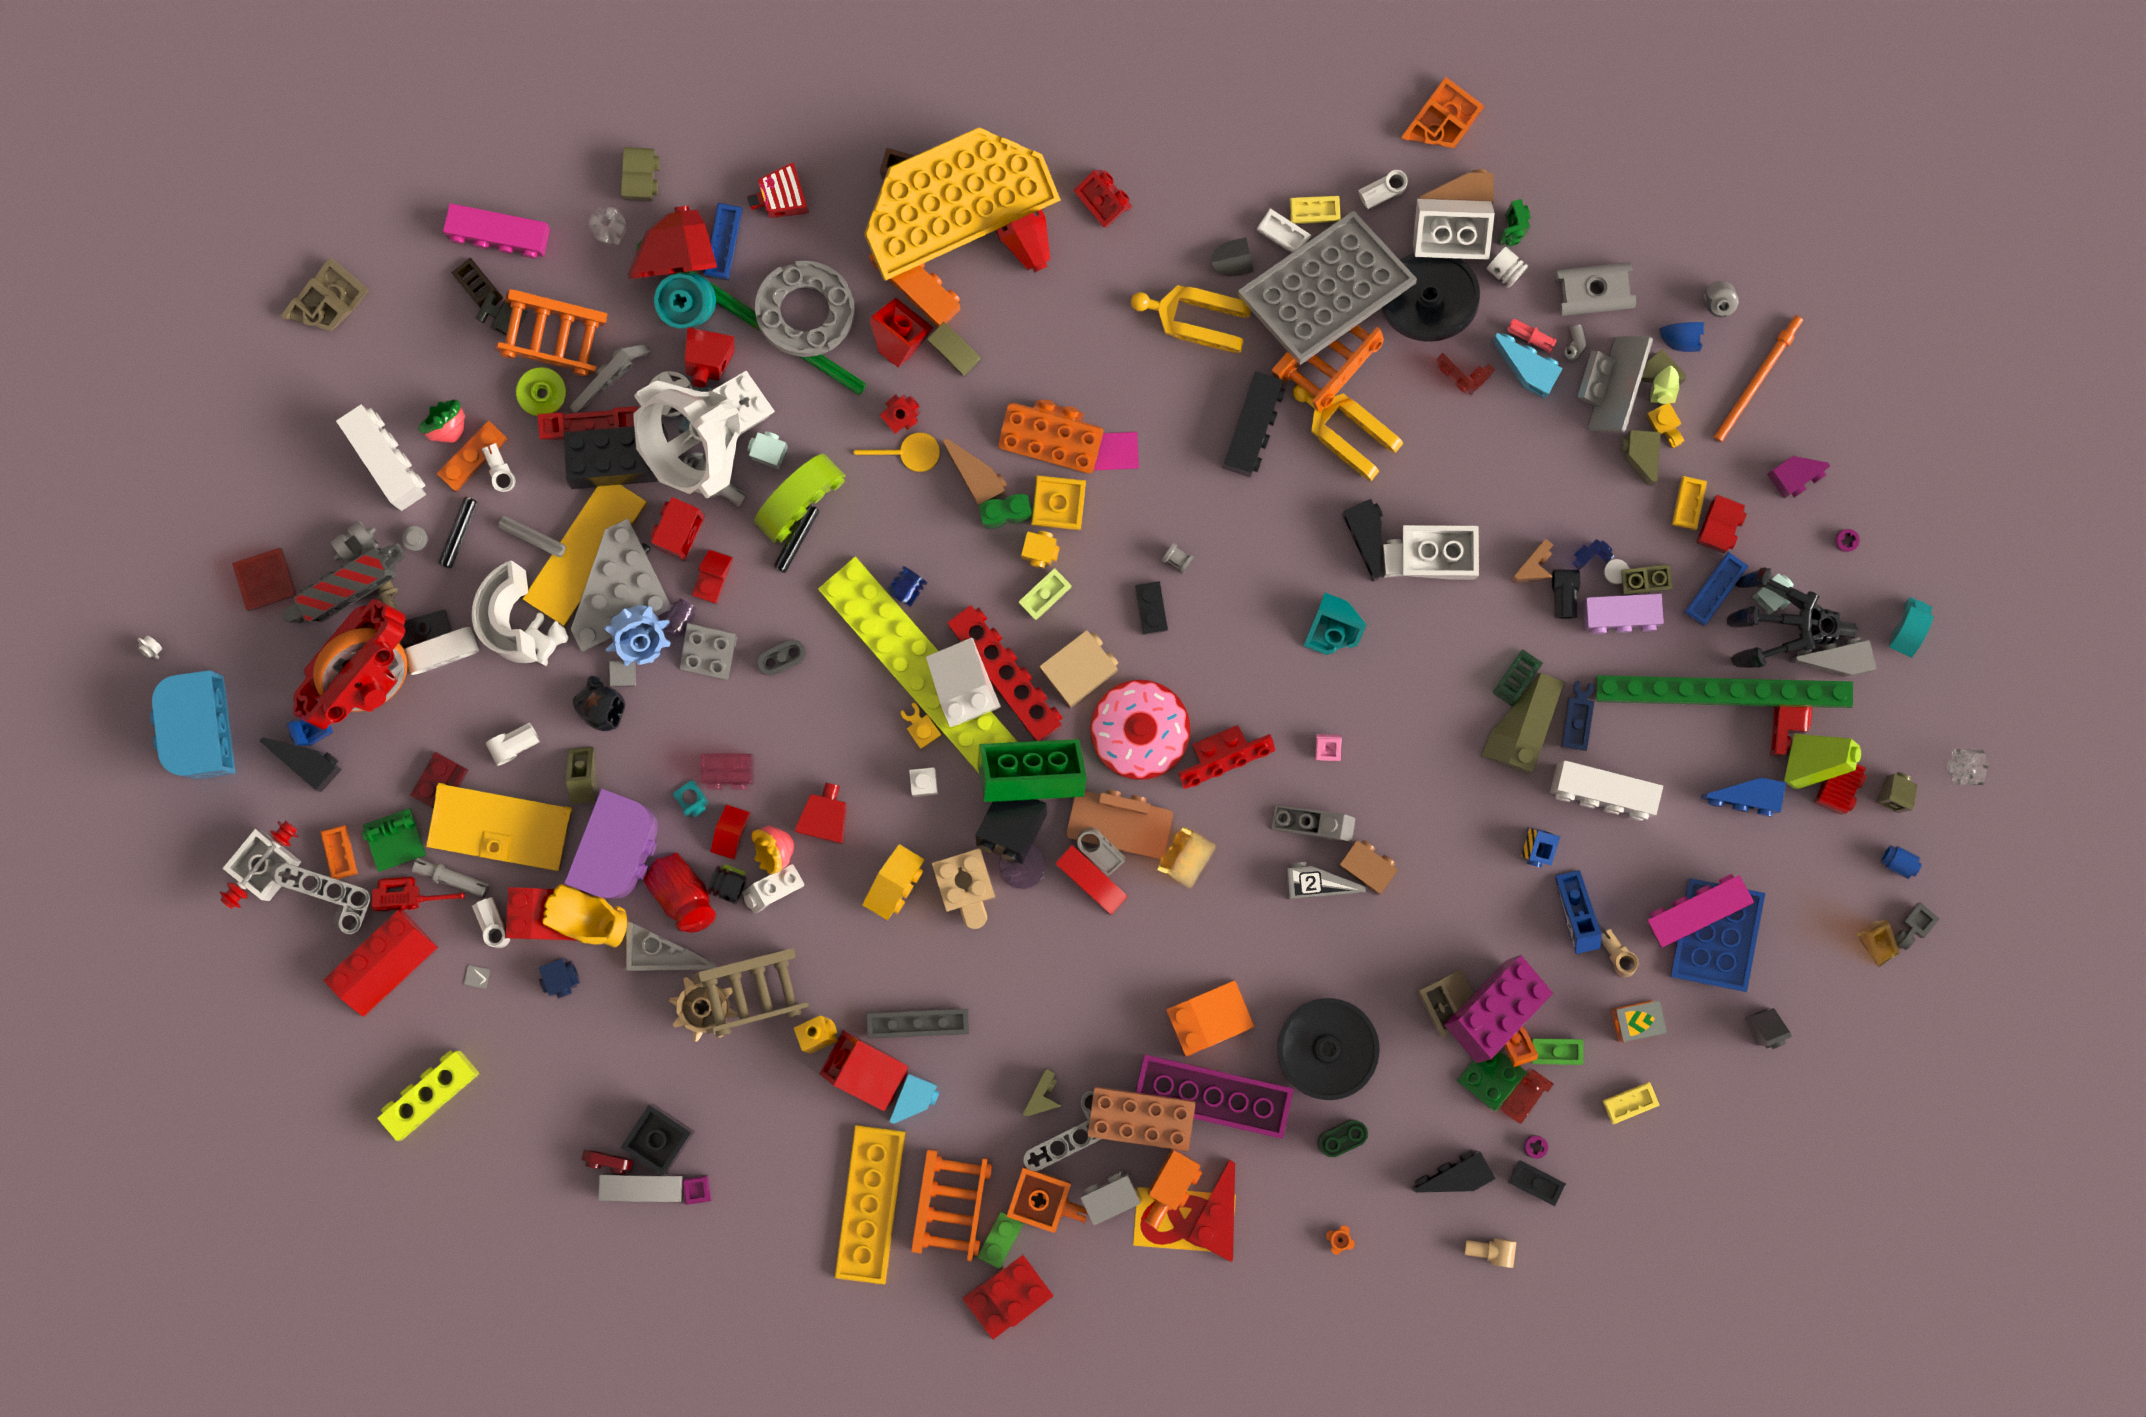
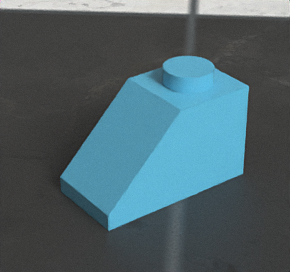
(914, 1098)

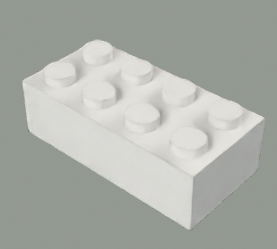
(381, 457)
(1606, 789)

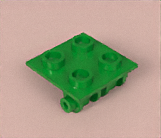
(394, 840)
(1492, 1079)

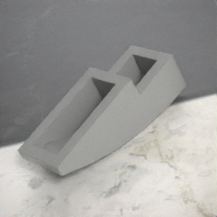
(640, 1188)

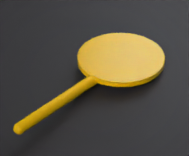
(918, 452)

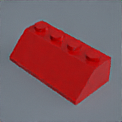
(380, 963)

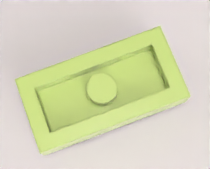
(1045, 594)

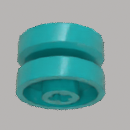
(671, 305)

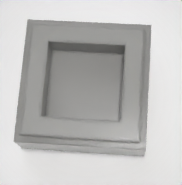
(621, 674)

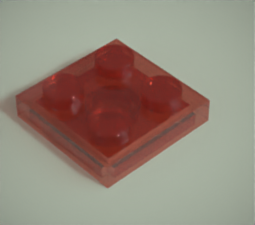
(264, 579)

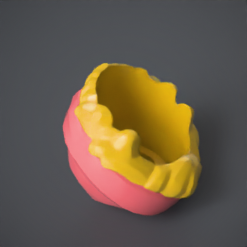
(772, 848)

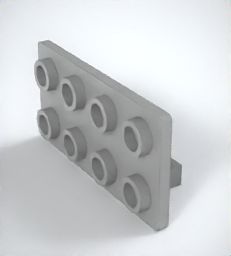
(1613, 382)

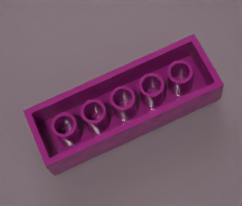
(1219, 1095)

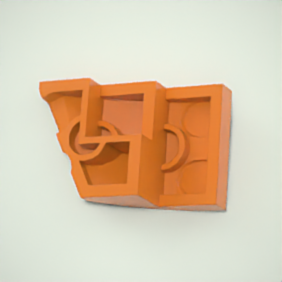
(1444, 116)

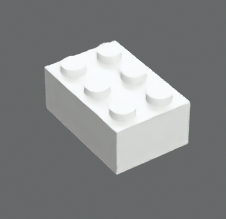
(1453, 229)

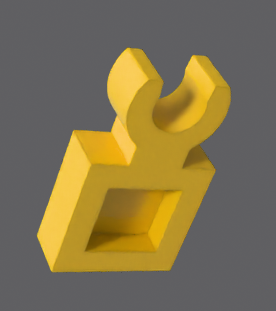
(922, 729)

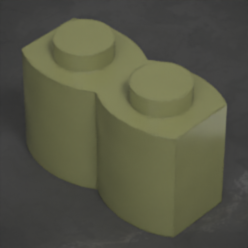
(639, 174)

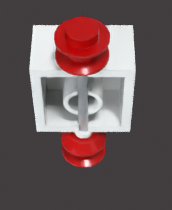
(253, 863)

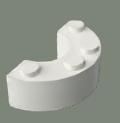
(492, 611)

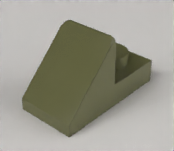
(1039, 1102)

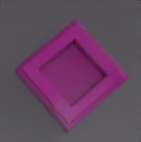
(696, 1190)

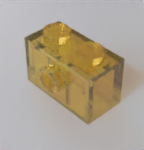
(1186, 857)

